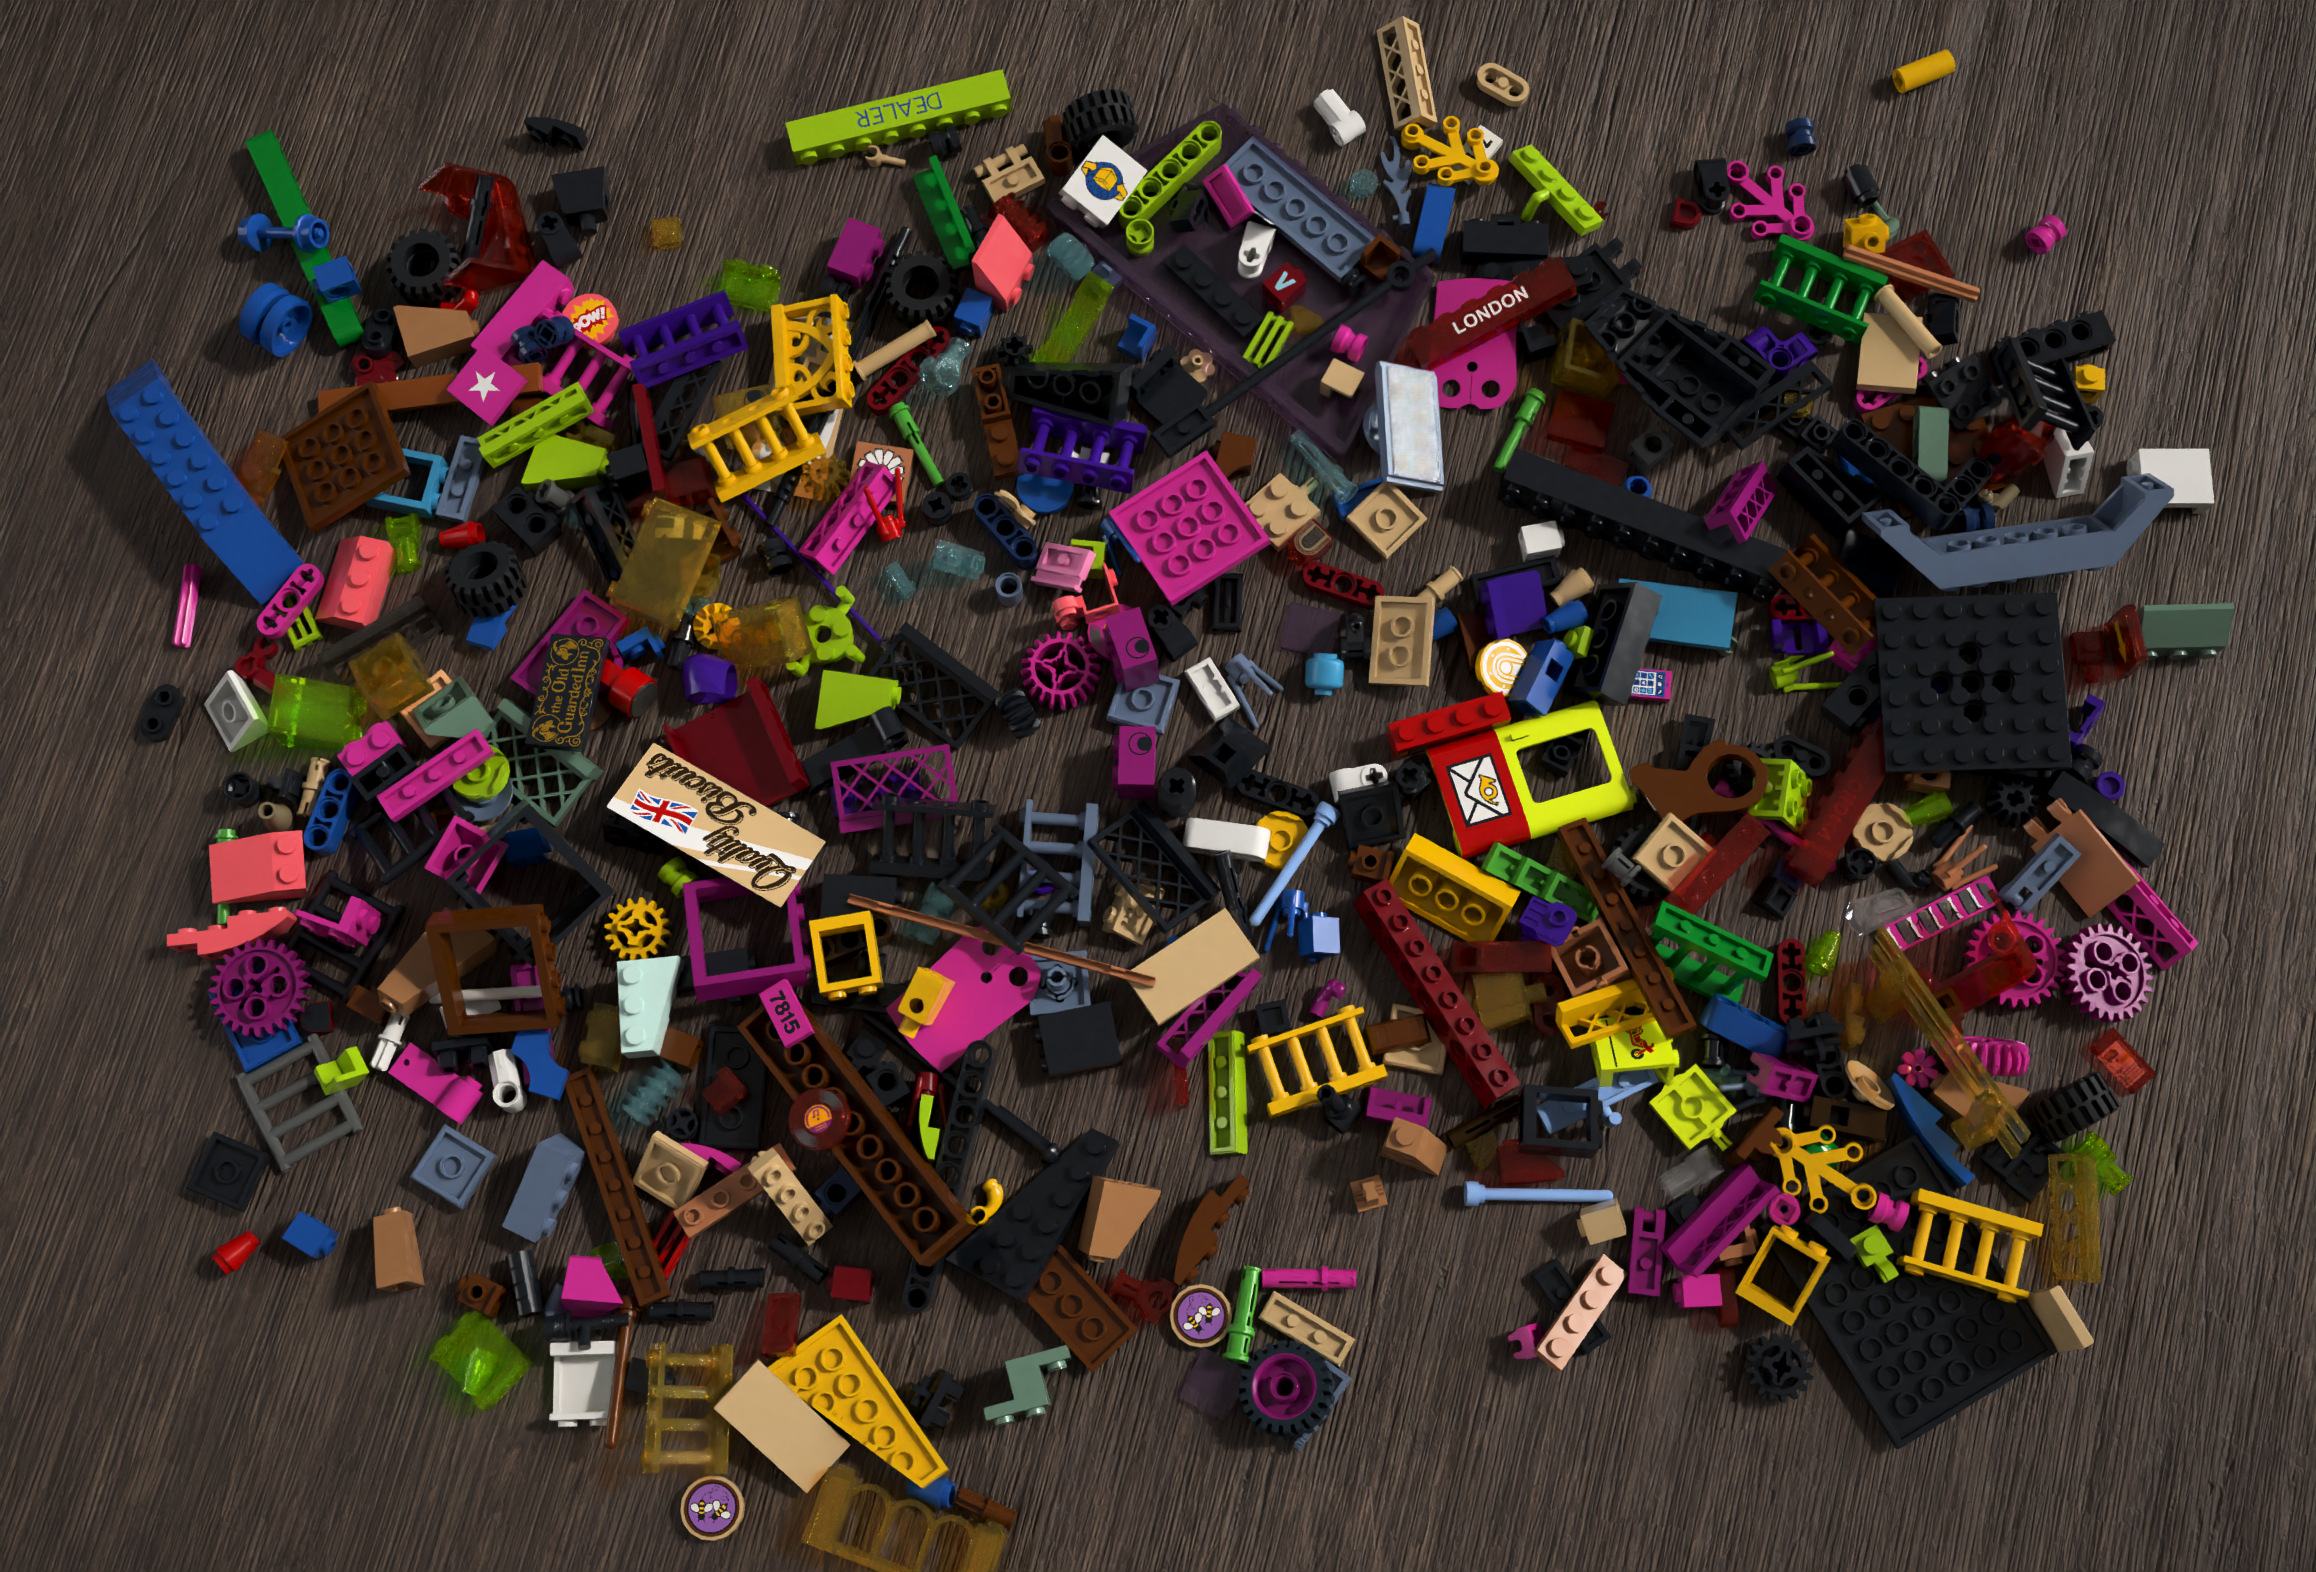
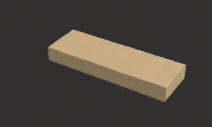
(1306, 1328)

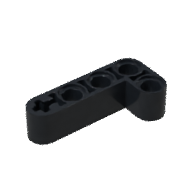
(880, 737)

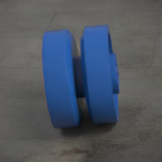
(275, 319)

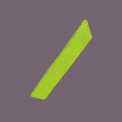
(1227, 1093)

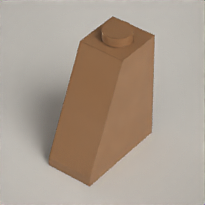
(435, 333)
(1952, 1099)
(1414, 1146)
(1113, 1216)
(396, 1251)

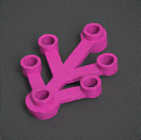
(1771, 205)

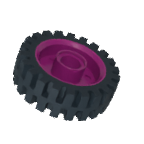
(1307, 1402)

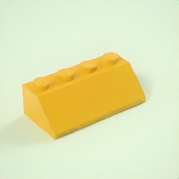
(1452, 891)

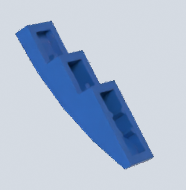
(1921, 1120)

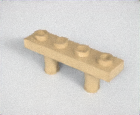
(789, 1195)

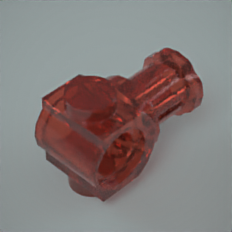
(1142, 1295)

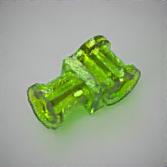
(405, 538)
(2106, 1168)

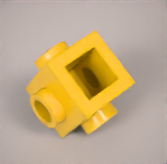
(1866, 233)

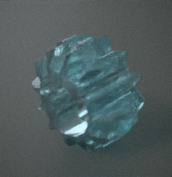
(1070, 256)

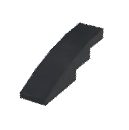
(1694, 736)
(2114, 824)

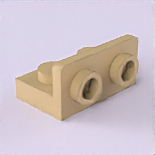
(1127, 917)

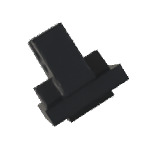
(288, 786)

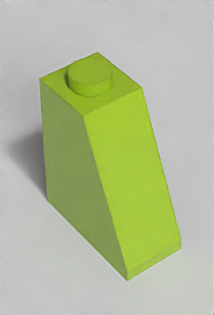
(567, 463)
(853, 697)

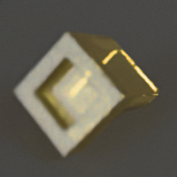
(709, 578)

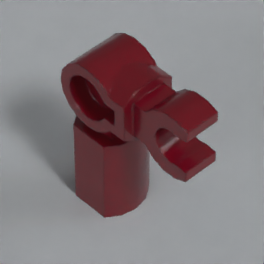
(252, 666)

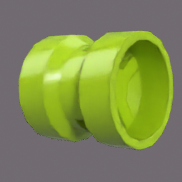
(1138, 231)
(675, 874)

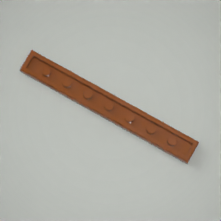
(428, 391)

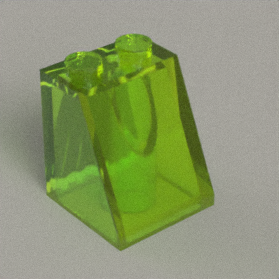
(315, 713)

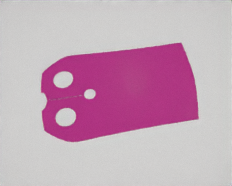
(1494, 358)
(972, 1006)

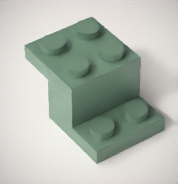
(1028, 1385)

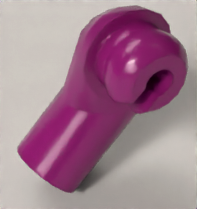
(1324, 996)

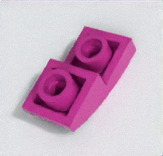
(725, 1163)

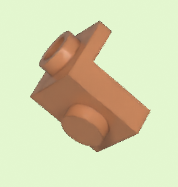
(1733, 1254)

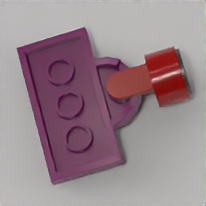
(592, 617)

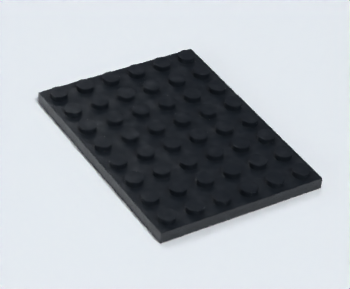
(1916, 1341)

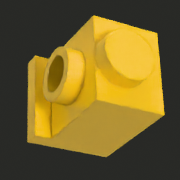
(2090, 379)

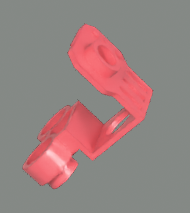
(1071, 608)

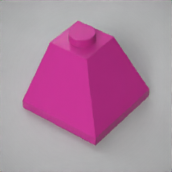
(455, 842)

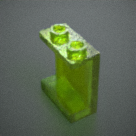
(480, 1332)

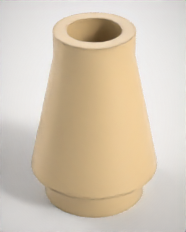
(1572, 587)

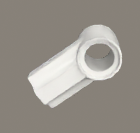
(1342, 122)
(506, 1078)

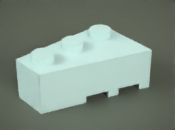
(645, 1002)

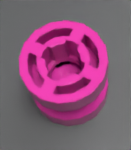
(2041, 238)
(1347, 342)
(1889, 1212)

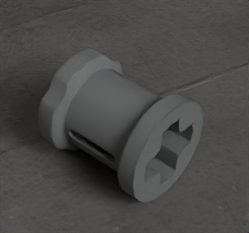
(554, 496)
(1621, 867)

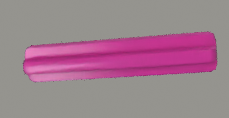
(187, 605)

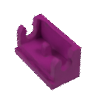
(1782, 1077)
(1386, 1105)

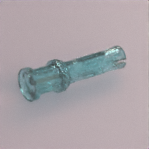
(1329, 473)

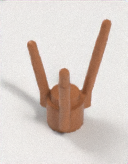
(1948, 874)

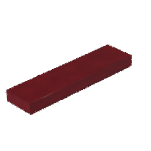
(650, 441)

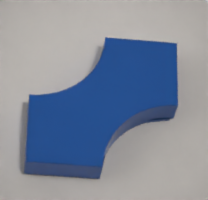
(545, 1074)

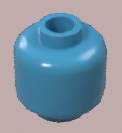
(1324, 673)

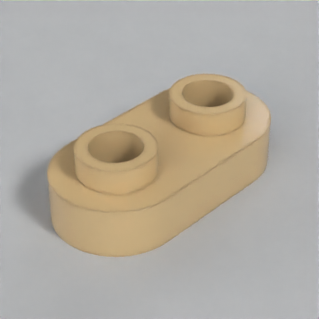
(1503, 84)

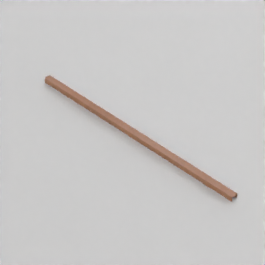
(986, 936)

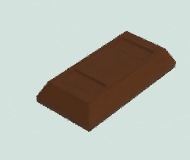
(1398, 1034)

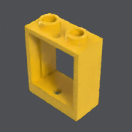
(839, 925)
(1766, 1300)

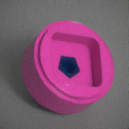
(1784, 1209)

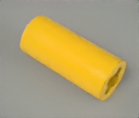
(1923, 71)

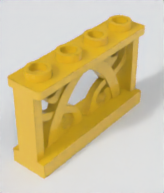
(785, 368)

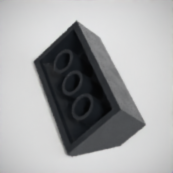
(1622, 627)

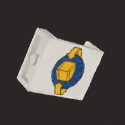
(1102, 182)

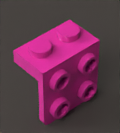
(355, 926)

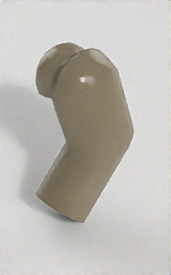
(2000, 500)

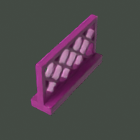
(874, 818)

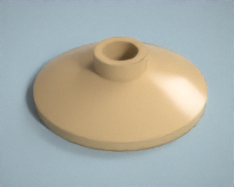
(1869, 1086)

